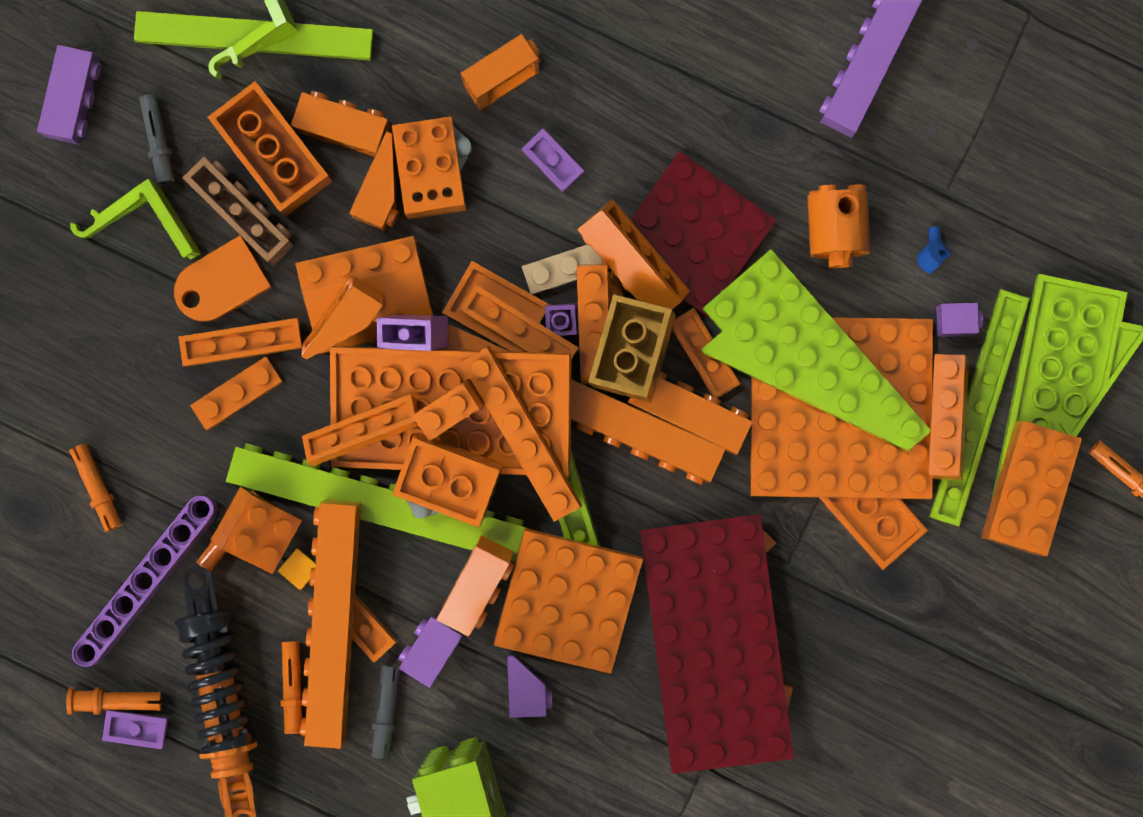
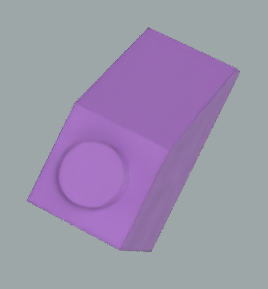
(526, 691)

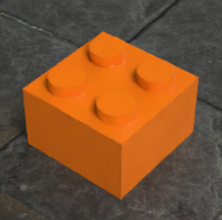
(256, 530)

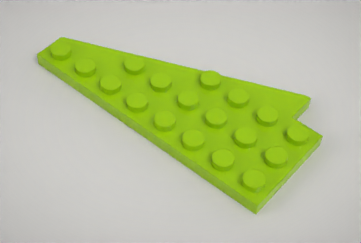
(794, 345)
(1069, 355)

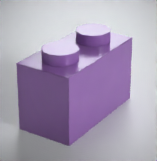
(412, 332)
(430, 651)

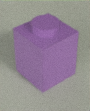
(958, 319)

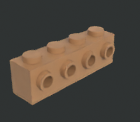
(233, 206)

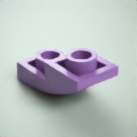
(562, 318)

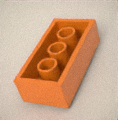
(270, 149)
(1031, 488)

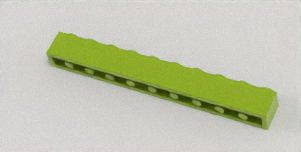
(378, 505)

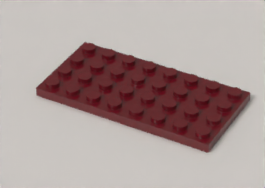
(716, 644)

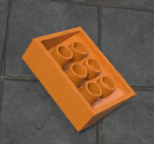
(388, 267)

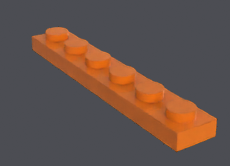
(521, 434)

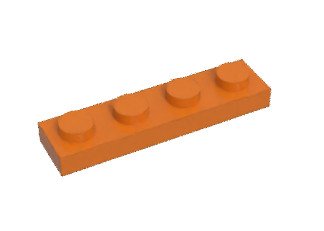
(592, 313)
(513, 324)
(240, 342)
(360, 430)

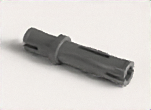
(159, 151)
(385, 712)

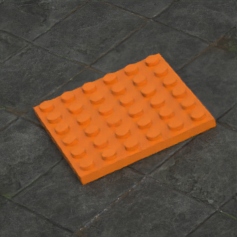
(817, 455)

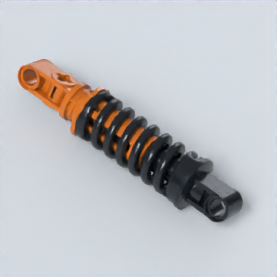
(218, 696)

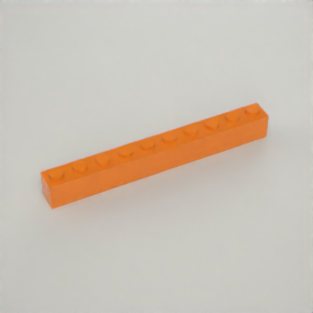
(625, 424)

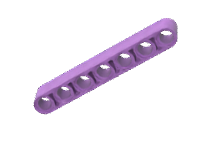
(132, 588)

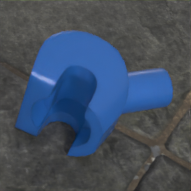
(934, 252)

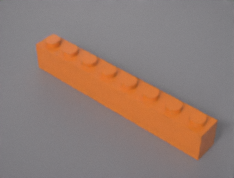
(331, 623)

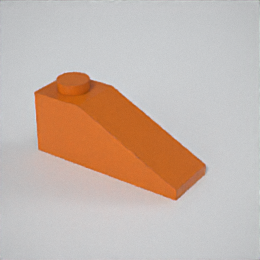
(378, 194)
(345, 317)

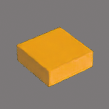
(297, 569)

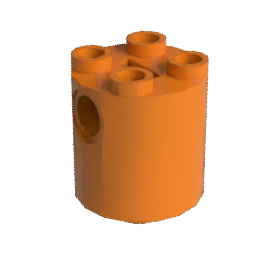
(838, 224)

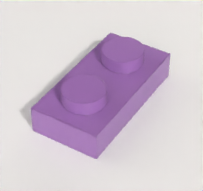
(552, 160)
(135, 729)

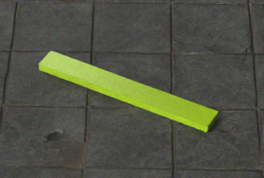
(225, 32)
(982, 401)

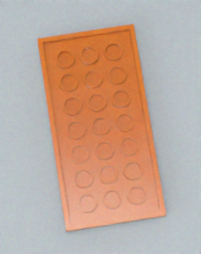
(374, 376)

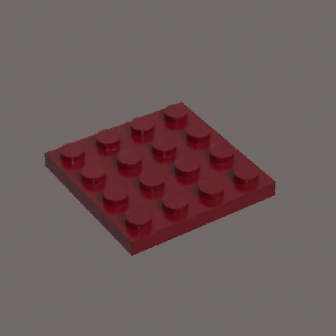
(700, 228)

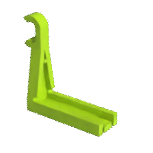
(258, 39)
(145, 192)

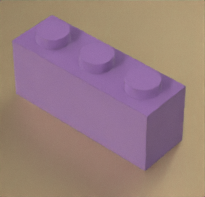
(69, 95)

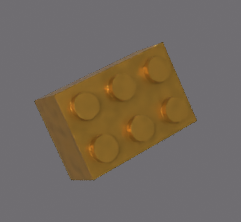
(632, 348)

